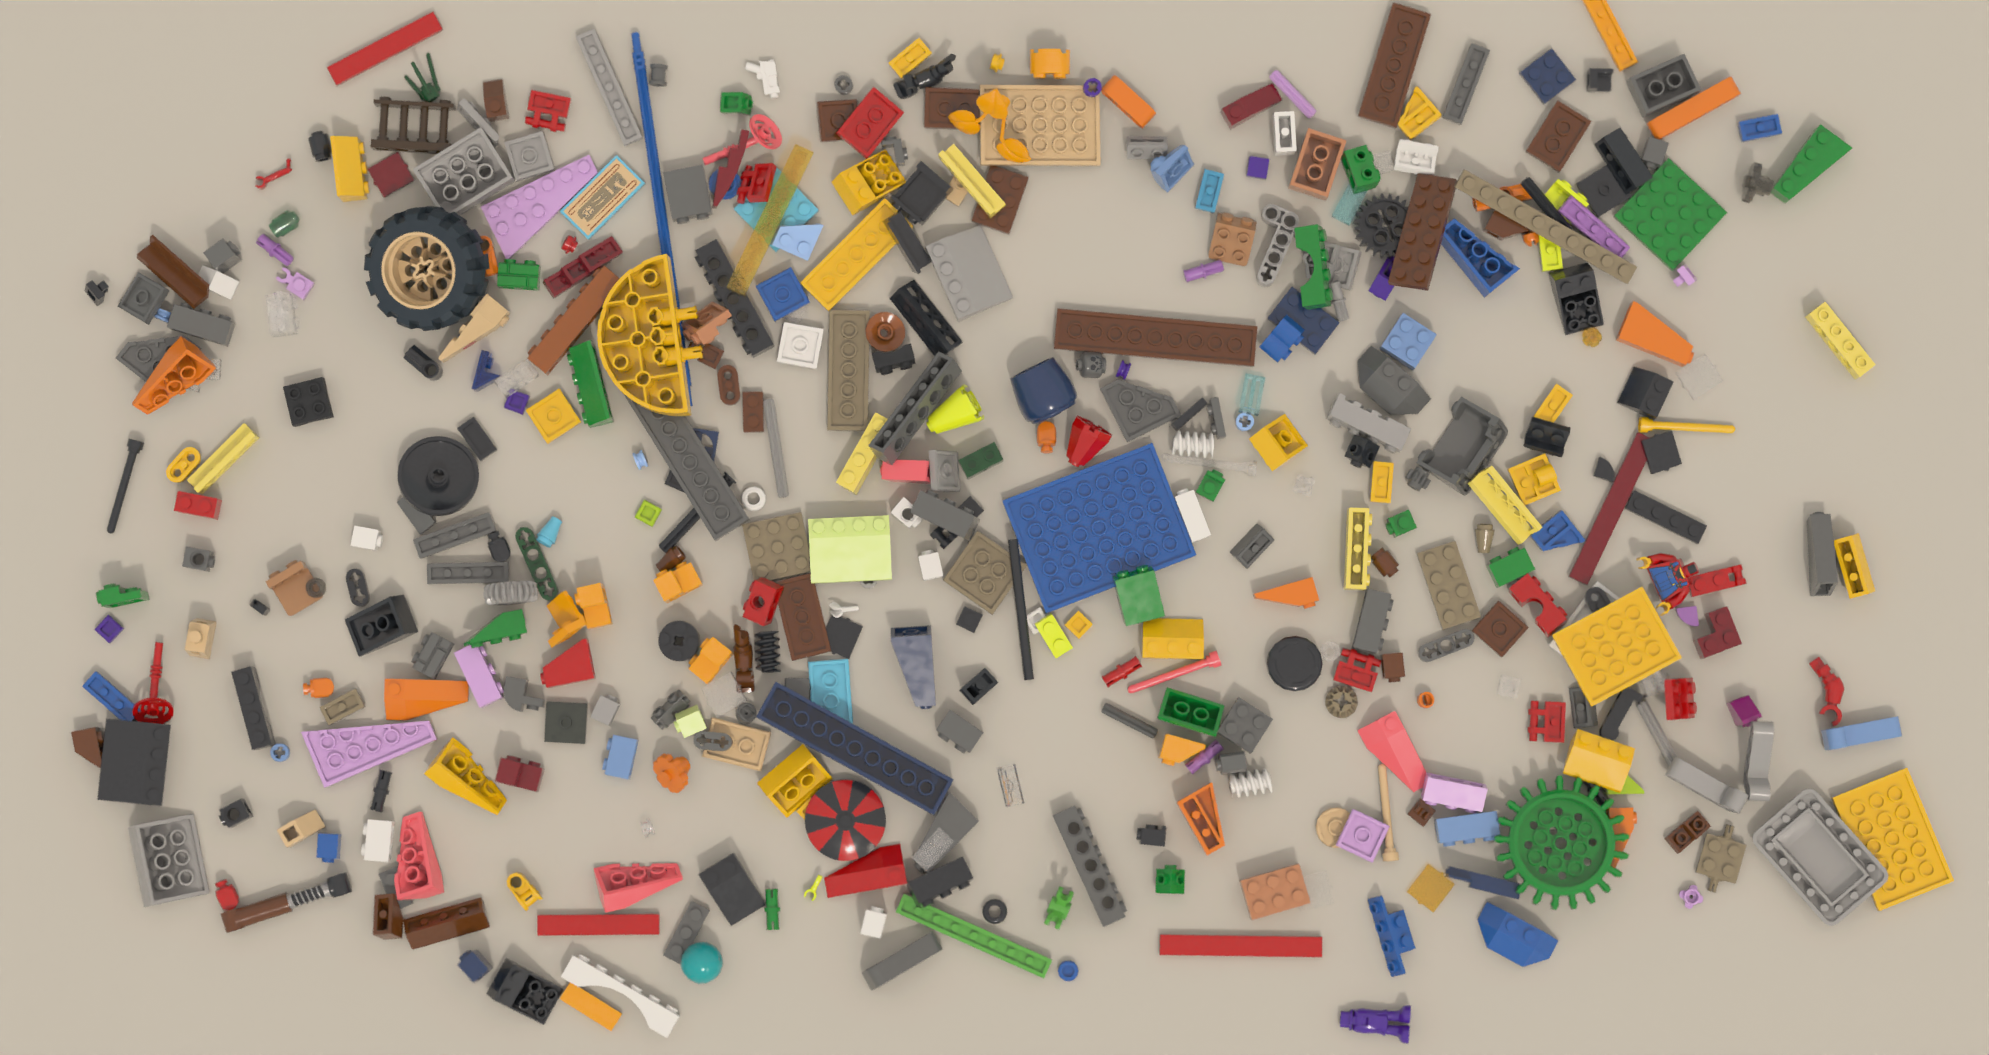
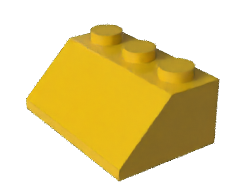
(349, 168)
(1173, 639)
(1598, 760)
(794, 780)

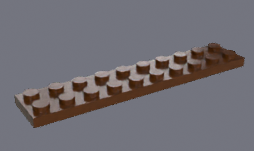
(1155, 337)

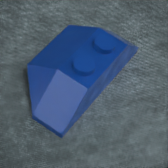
(1514, 937)

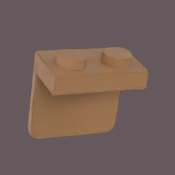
(1232, 239)
(291, 587)

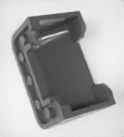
(1465, 446)

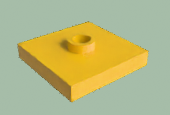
(553, 416)

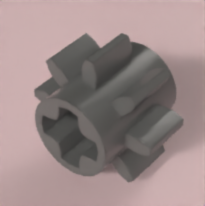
(1418, 479)

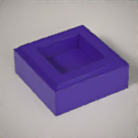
(1257, 167)
(517, 402)
(109, 629)

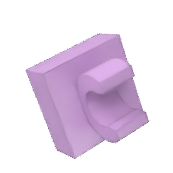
(1685, 276)

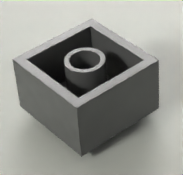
(1244, 725)

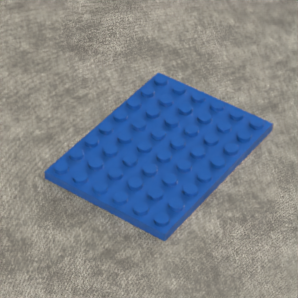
(1098, 524)

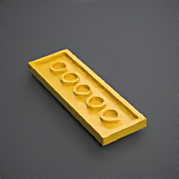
(852, 257)

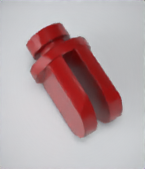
(226, 895)

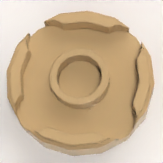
(1330, 825)

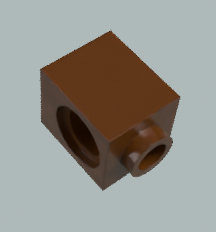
(1393, 667)

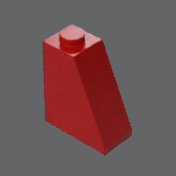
(570, 667)

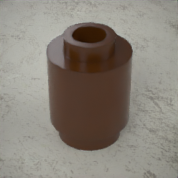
(1385, 562)

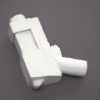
(768, 74)

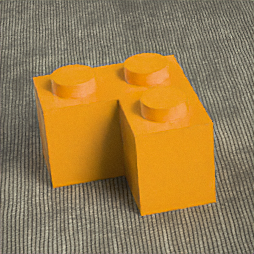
(677, 583)
(594, 605)
(711, 660)

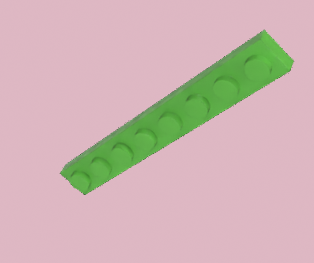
(975, 936)

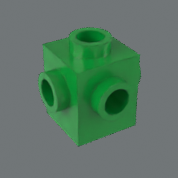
(1170, 880)

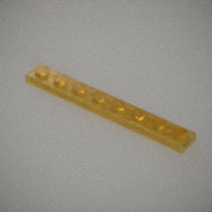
(770, 220)

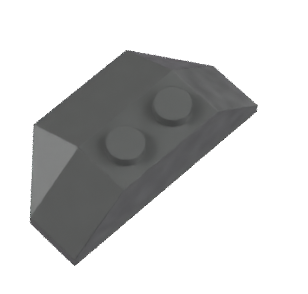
(1390, 384)

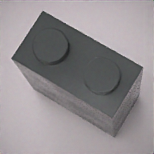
(688, 194)

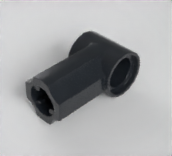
(423, 362)

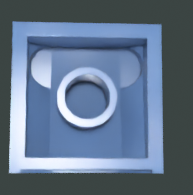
(1172, 167)

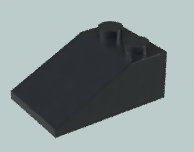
(381, 625)
(732, 889)

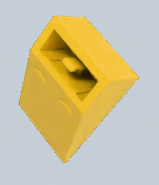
(868, 182)

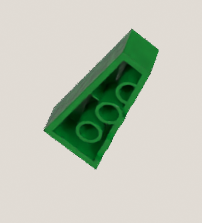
(1813, 158)

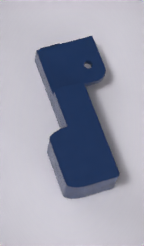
(1484, 882)

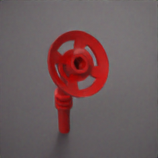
(153, 701)

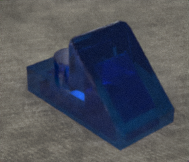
(482, 377)

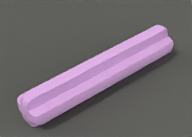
(1287, 88)

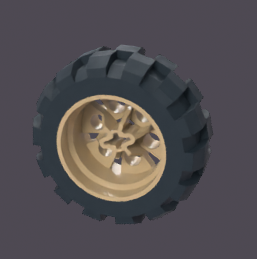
(390, 273)

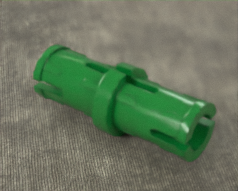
(772, 909)

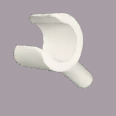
(838, 610)

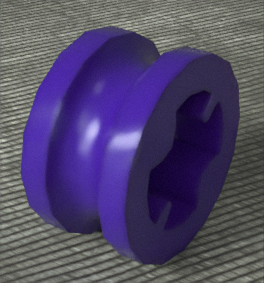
(1098, 87)
(1123, 370)

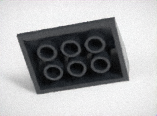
(133, 762)

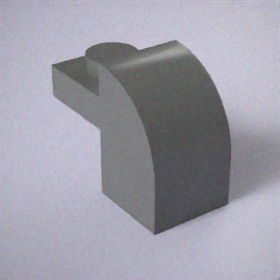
(515, 695)

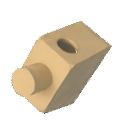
(200, 638)

